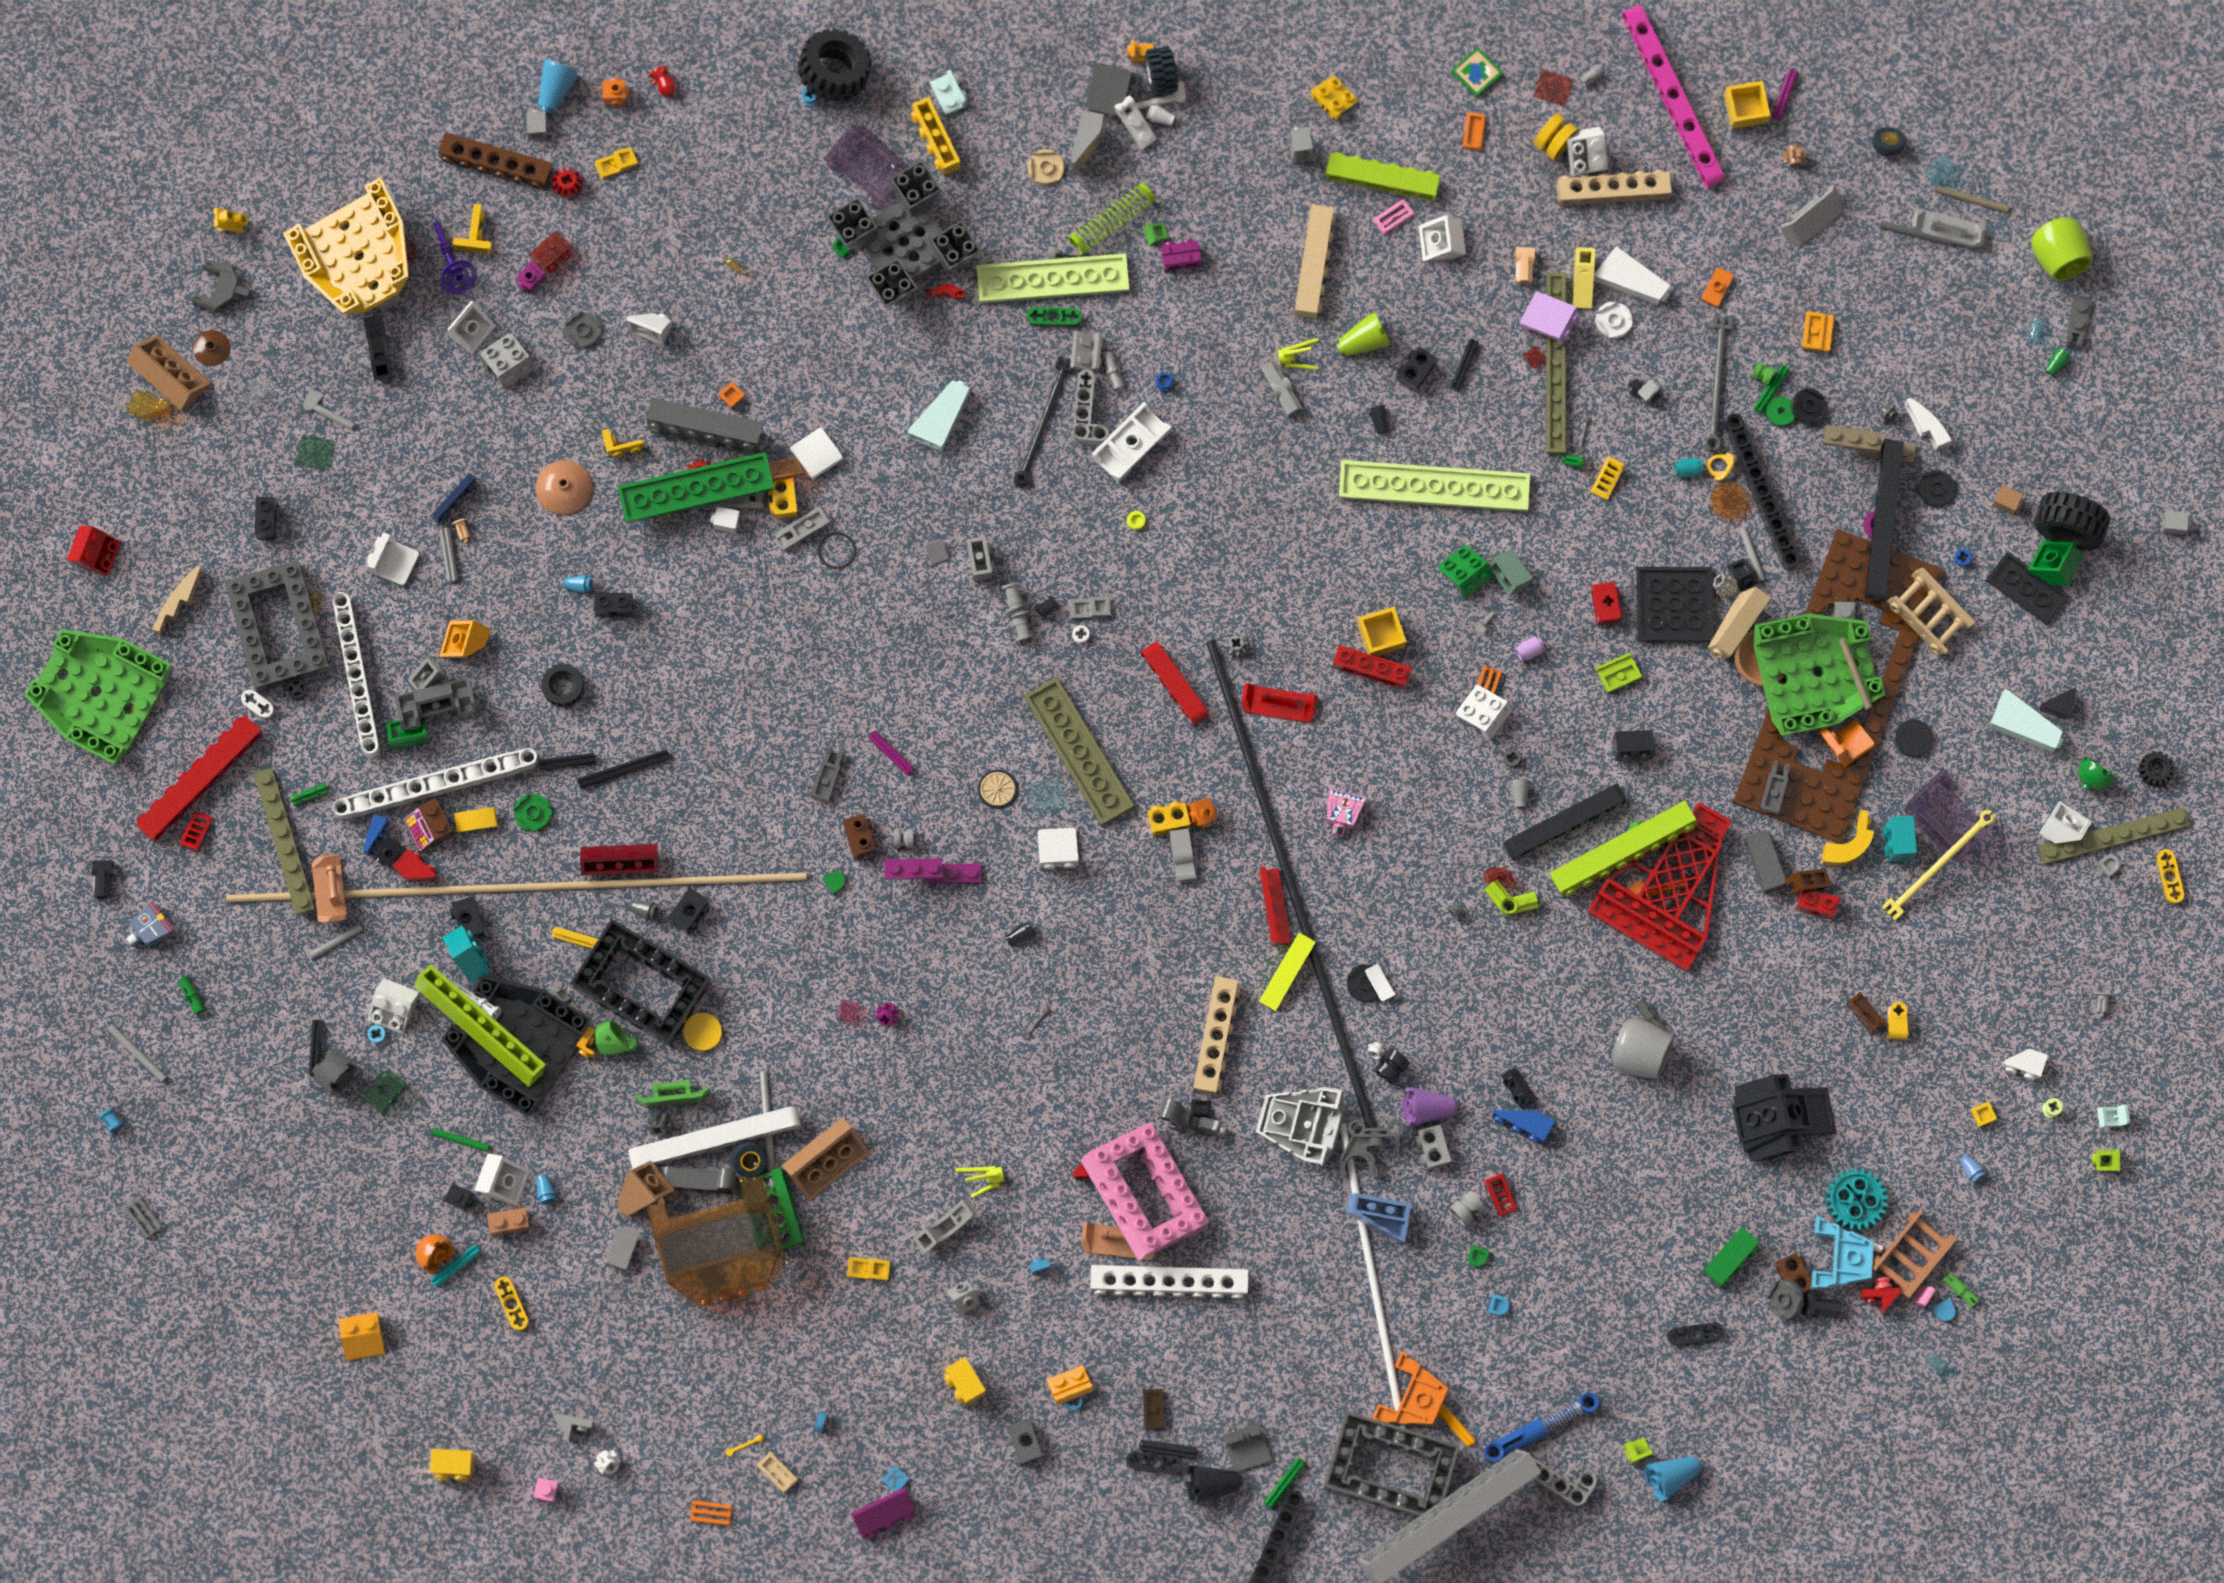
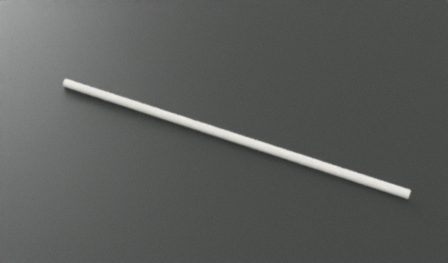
(1373, 1282)

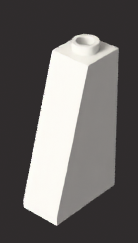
(1629, 276)

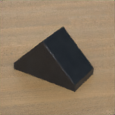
(2060, 705)

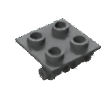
(1247, 1447)

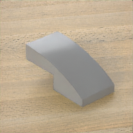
(1089, 608)

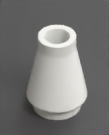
(1159, 115)

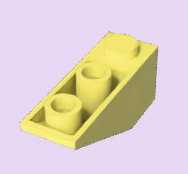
(1583, 277)

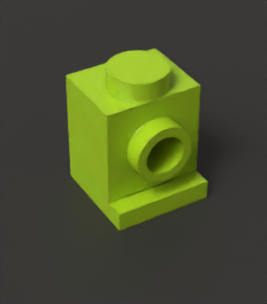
(2113, 1163)

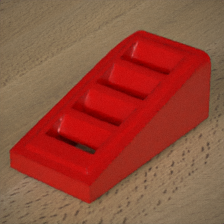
(192, 846)
(1487, 1182)

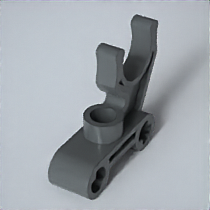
(1182, 1118)
(1367, 1137)

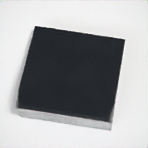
(1200, 1108)

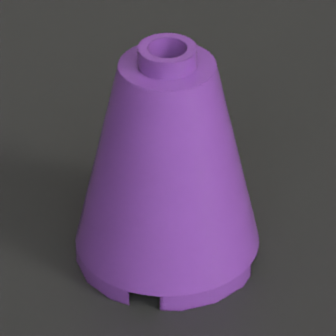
(1426, 1106)

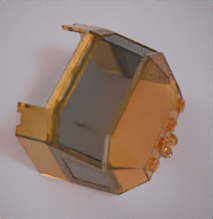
(721, 1248)

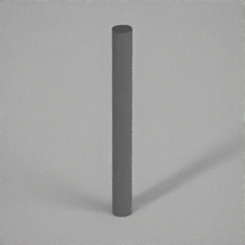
(1911, 232)

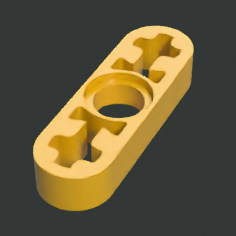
(2168, 891)
(510, 1288)

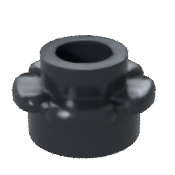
(1636, 386)

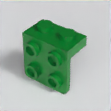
(1466, 571)

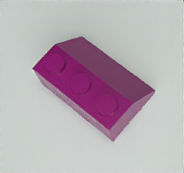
(883, 1514)

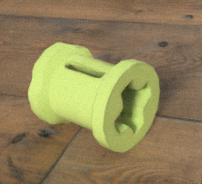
(2057, 1106)

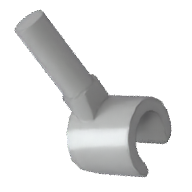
(1480, 628)

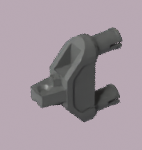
(226, 289)

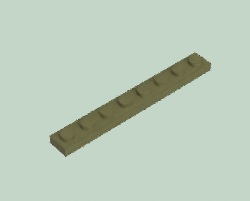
(2115, 835)
(284, 841)

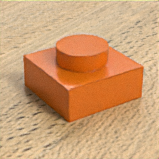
(731, 395)

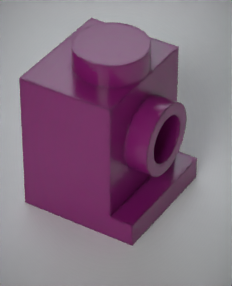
(538, 277)

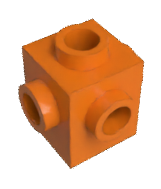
(615, 92)
(1202, 812)

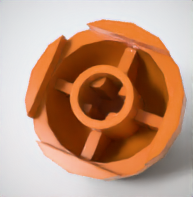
(435, 1249)

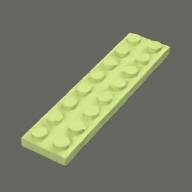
(1052, 278)

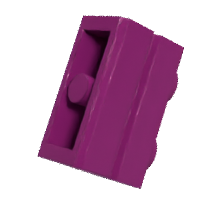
(1180, 255)

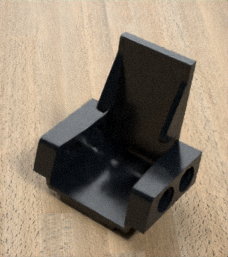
(1776, 1117)

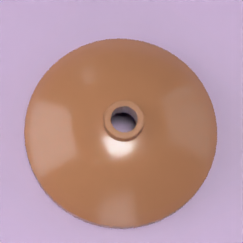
(564, 499)
(1746, 660)

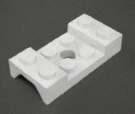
(1117, 456)

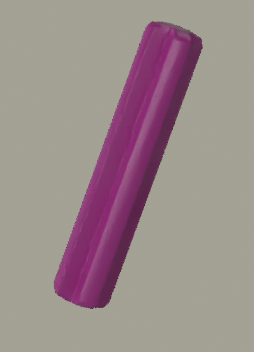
(1785, 93)
(891, 752)

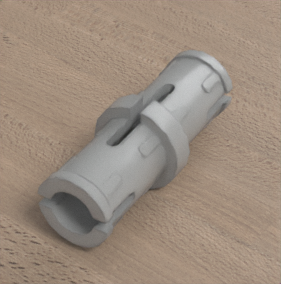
(1113, 371)

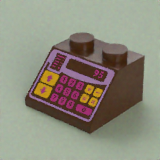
(428, 825)

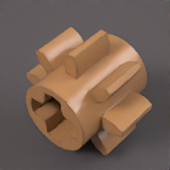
(1794, 155)

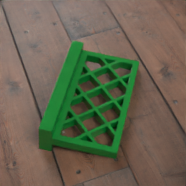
(787, 1204)

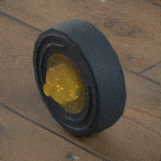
(1889, 141)

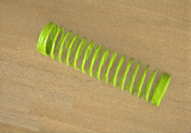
(1143, 189)

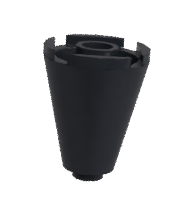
(1211, 1483)

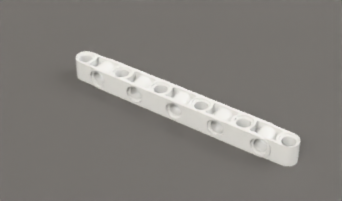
(434, 783)

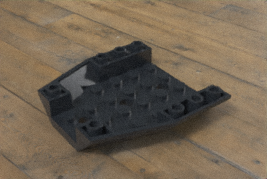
(540, 1023)

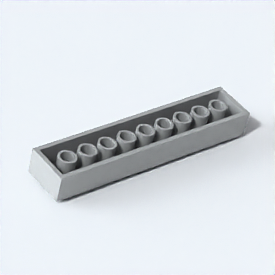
(1449, 1517)

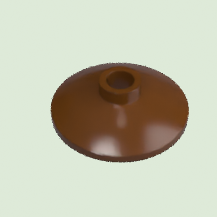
(213, 356)

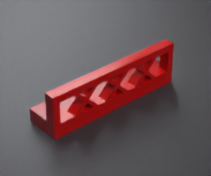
(1274, 906)

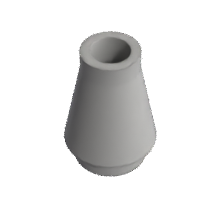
(1520, 792)

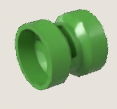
(1763, 373)

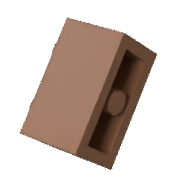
(508, 1222)

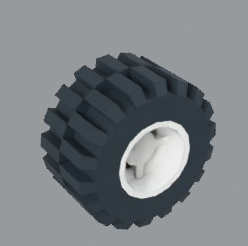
(1161, 70)

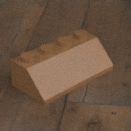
(168, 371)
(825, 1159)

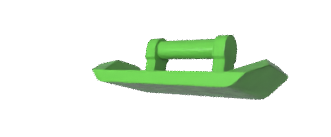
(658, 1101)

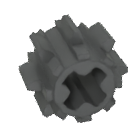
(660, 1123)

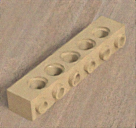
(1567, 196)
(1221, 987)

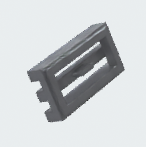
(133, 1205)

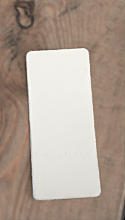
(1379, 982)

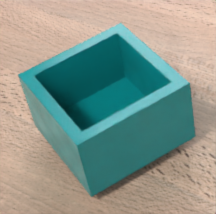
(1900, 839)
(467, 953)

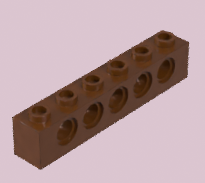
(452, 143)

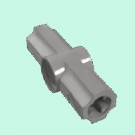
(1281, 387)

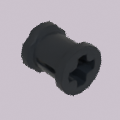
(1047, 607)

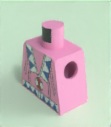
(1343, 810)

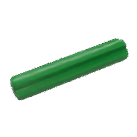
(1771, 389)
(1284, 1483)

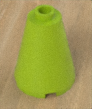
(1364, 337)

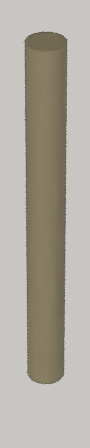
(1972, 199)
(1855, 673)

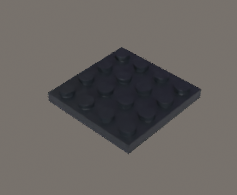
(1674, 604)

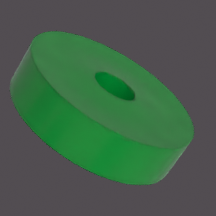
(1779, 419)

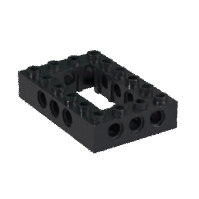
(618, 937)

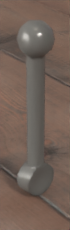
(1579, 449)
(1026, 1035)

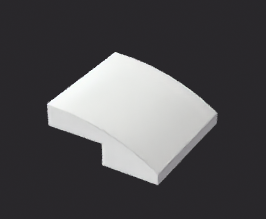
(816, 453)

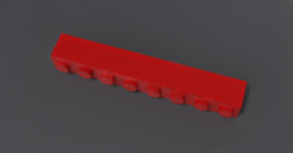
(199, 778)

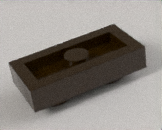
(1153, 1409)

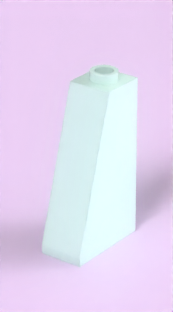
(940, 417)
(2024, 723)

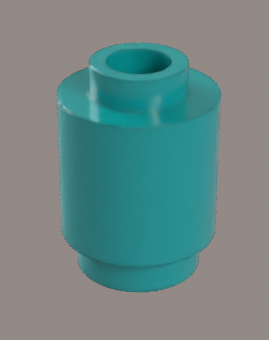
(1688, 467)

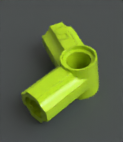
(1520, 903)

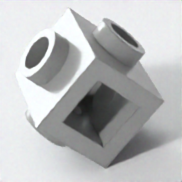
(964, 1297)

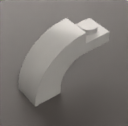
(945, 1227)

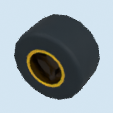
(751, 1165)

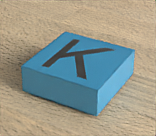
(895, 1479)

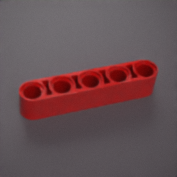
(1175, 683)

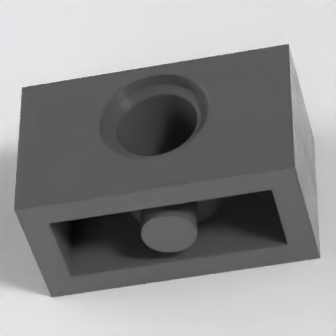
(1025, 1453)

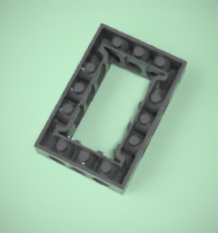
(280, 673)
(1397, 1438)

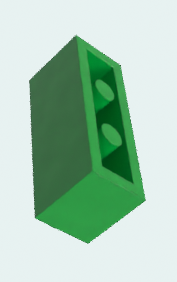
(1731, 1257)

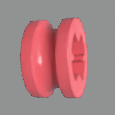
(1882, 1283)

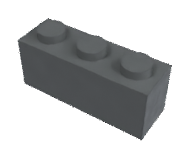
(1765, 861)

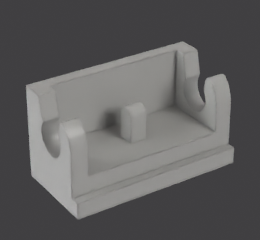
(621, 1248)

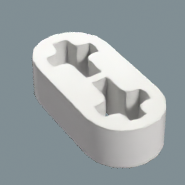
(260, 701)

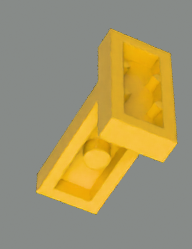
(474, 244)

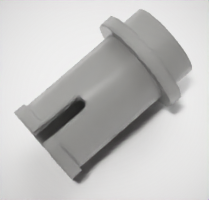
(1591, 75)

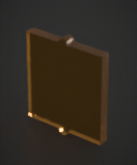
(785, 469)

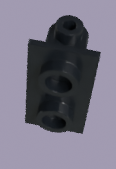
(1522, 1096)

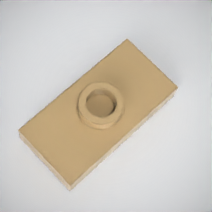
(777, 1472)

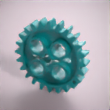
(1871, 1190)

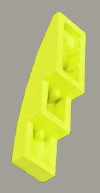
(1287, 971)

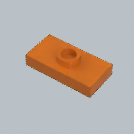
(1717, 287)

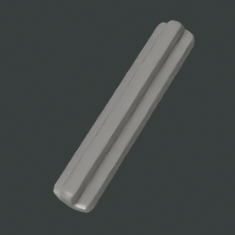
(448, 555)

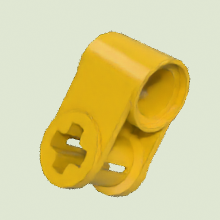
(1897, 1024)

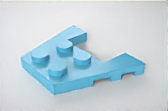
(1851, 1257)

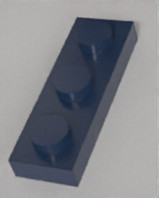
(455, 499)

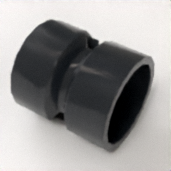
(1392, 1066)

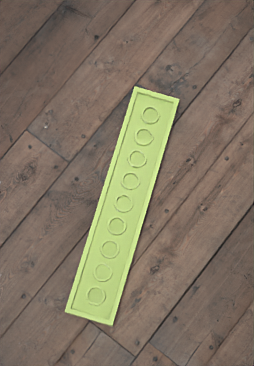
(1434, 485)

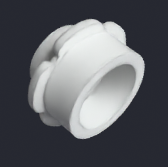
(1376, 1048)

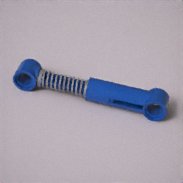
(1539, 1428)

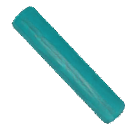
(455, 1265)

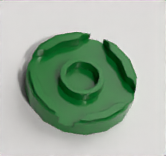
(528, 816)

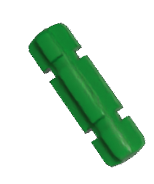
(309, 794)

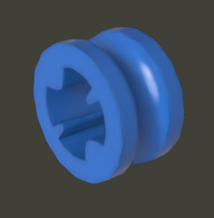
(1967, 560)

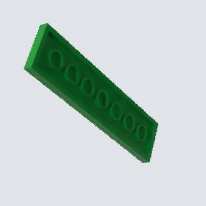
(695, 487)

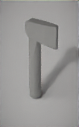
(311, 404)

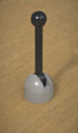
(1054, 253)

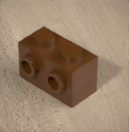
(859, 836)

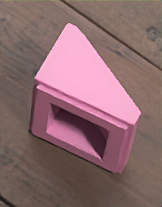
(1923, 1295)

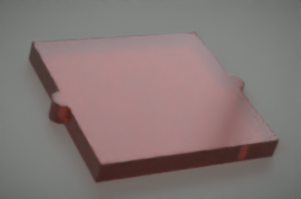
(1553, 87)

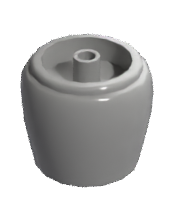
(1641, 1049)

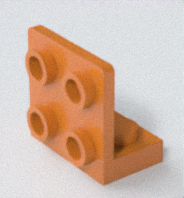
(1848, 742)

